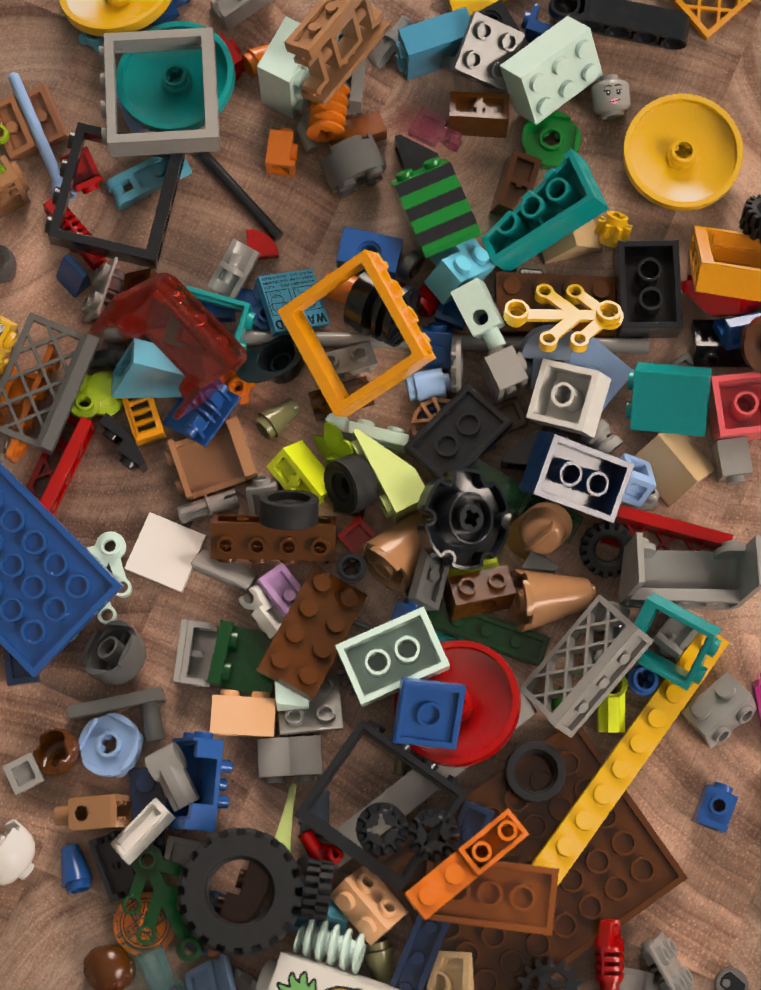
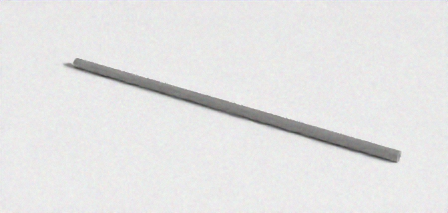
(346, 339)

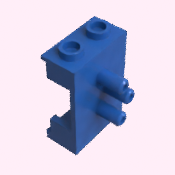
(204, 768)

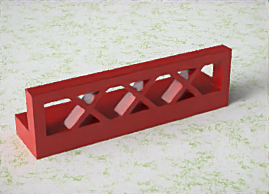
(67, 466)
(668, 527)

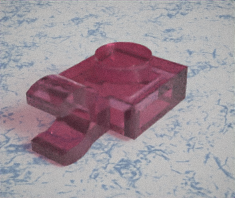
(431, 127)

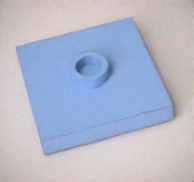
(603, 360)

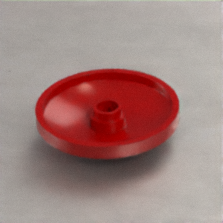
(489, 705)

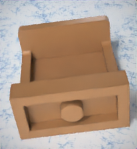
(212, 468)

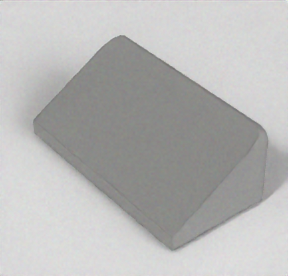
(227, 573)

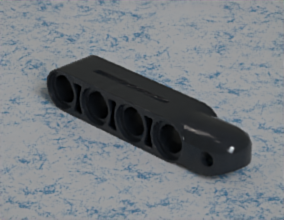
(627, 21)

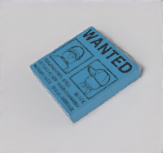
(280, 289)

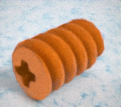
(328, 120)

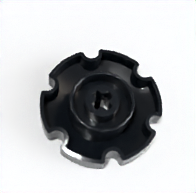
(462, 519)

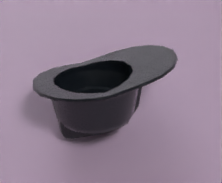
(273, 361)

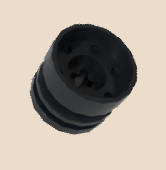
(369, 315)

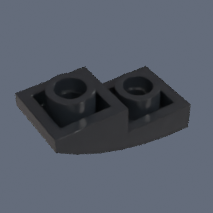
(128, 450)

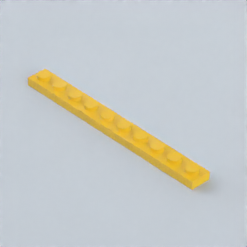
(622, 765)

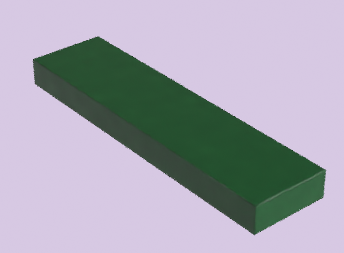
(493, 633)

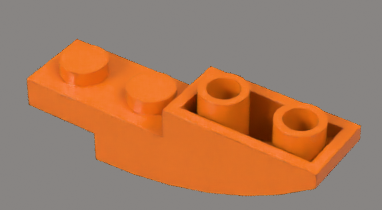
(466, 864)

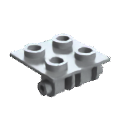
(106, 283)
(322, 715)
(664, 954)

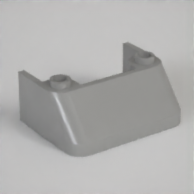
(691, 578)

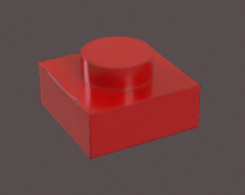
(356, 535)

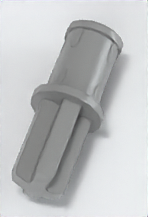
(386, 47)
(208, 506)

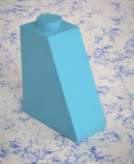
(145, 373)

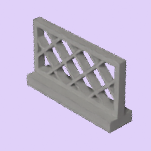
(598, 677)

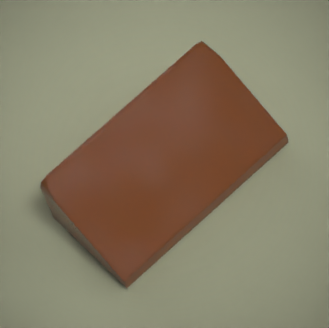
(362, 125)

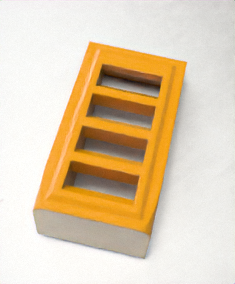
(149, 435)

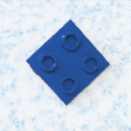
(206, 419)

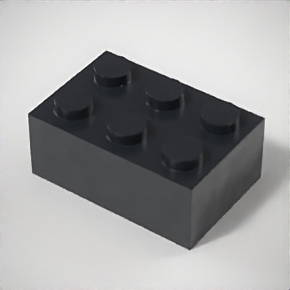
(648, 288)

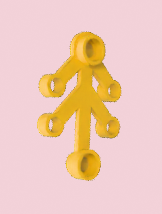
(600, 315)

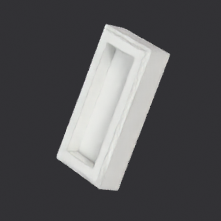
(142, 831)

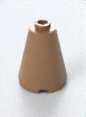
(395, 553)
(547, 597)

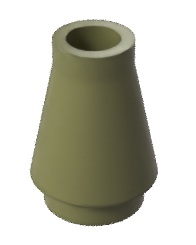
(275, 419)
(380, 960)

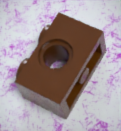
(479, 592)

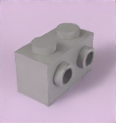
(504, 373)

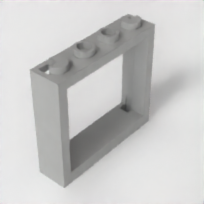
(169, 141)

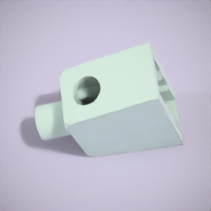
(473, 301)

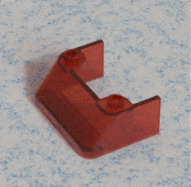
(182, 331)

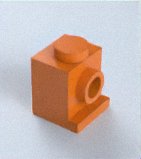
(281, 152)

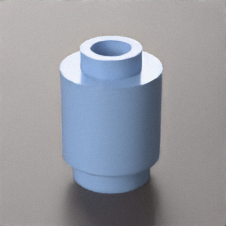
(428, 384)

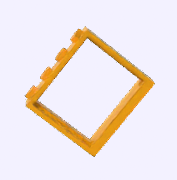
(722, 278)
(314, 354)

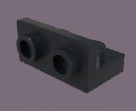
(709, 349)

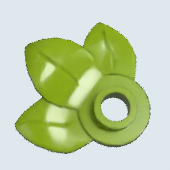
(97, 392)
(333, 444)

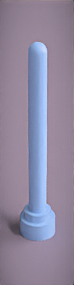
(37, 132)

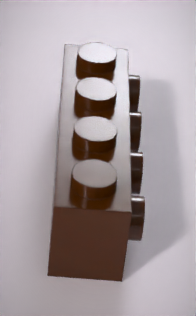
(246, 538)

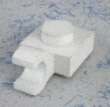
(264, 611)

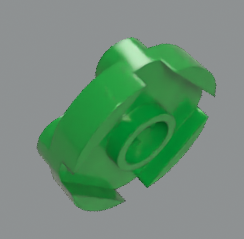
(563, 131)

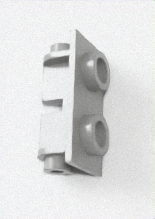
(353, 359)

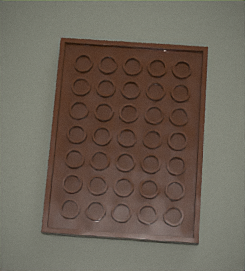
(612, 878)

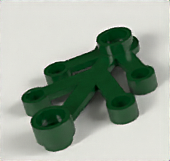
(162, 897)

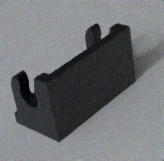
(114, 871)

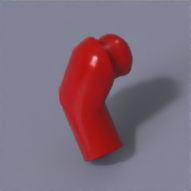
(319, 850)

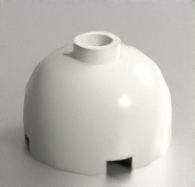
(16, 852)

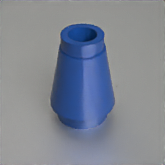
(647, 680)
(74, 870)

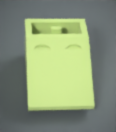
(396, 479)

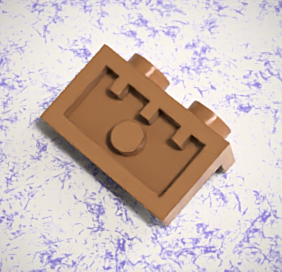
(12, 188)

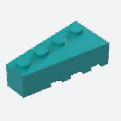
(546, 214)

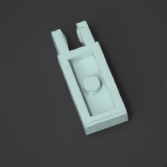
(391, 438)

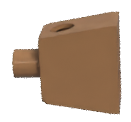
(95, 812)

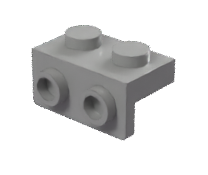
(720, 710)

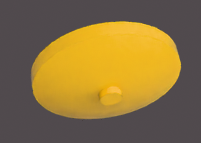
(112, 16)
(682, 152)

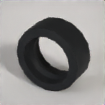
(288, 510)
(558, 768)

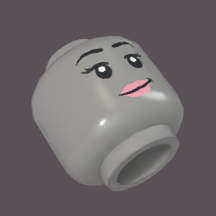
(611, 97)

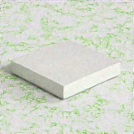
(165, 552)

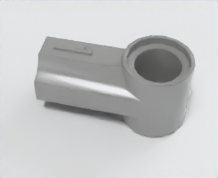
(169, 768)

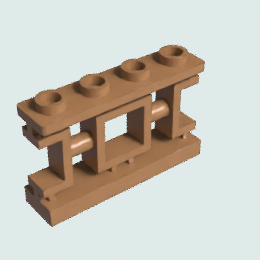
(326, 59)

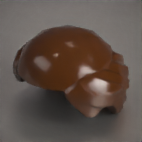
(56, 752)
(109, 968)

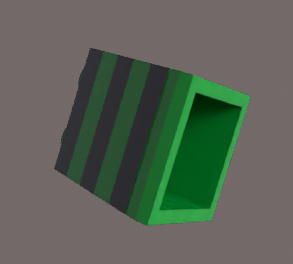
(434, 207)

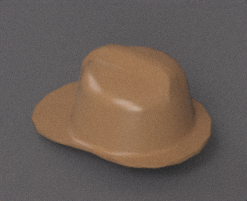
(539, 530)

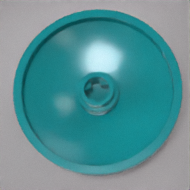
(167, 87)

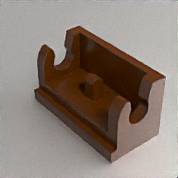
(479, 114)
(515, 181)

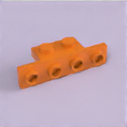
(24, 408)

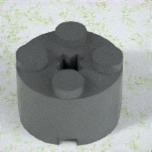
(352, 164)

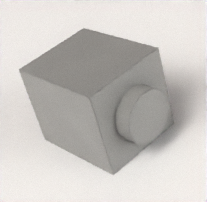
(732, 460)

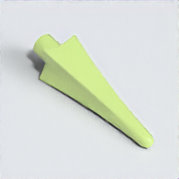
(284, 830)

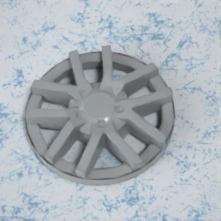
(457, 364)

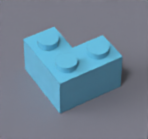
(457, 267)

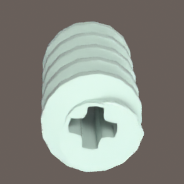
(330, 945)

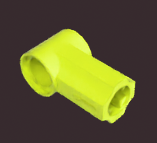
(612, 710)

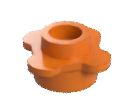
(245, 390)

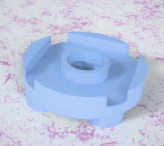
(128, 748)

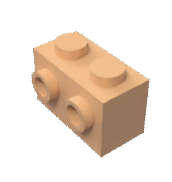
(243, 715)
(368, 904)

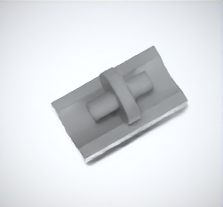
(234, 269)

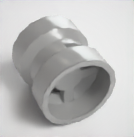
(603, 439)

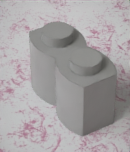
(290, 758)

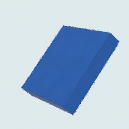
(428, 713)

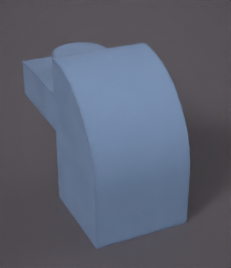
(530, 349)

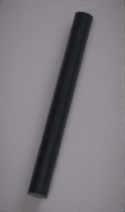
(240, 195)

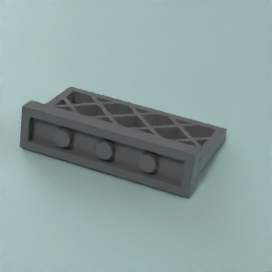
(68, 389)

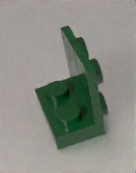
(237, 658)

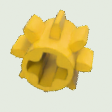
(612, 228)

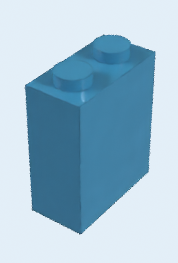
(427, 42)

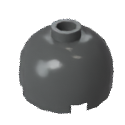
(115, 654)

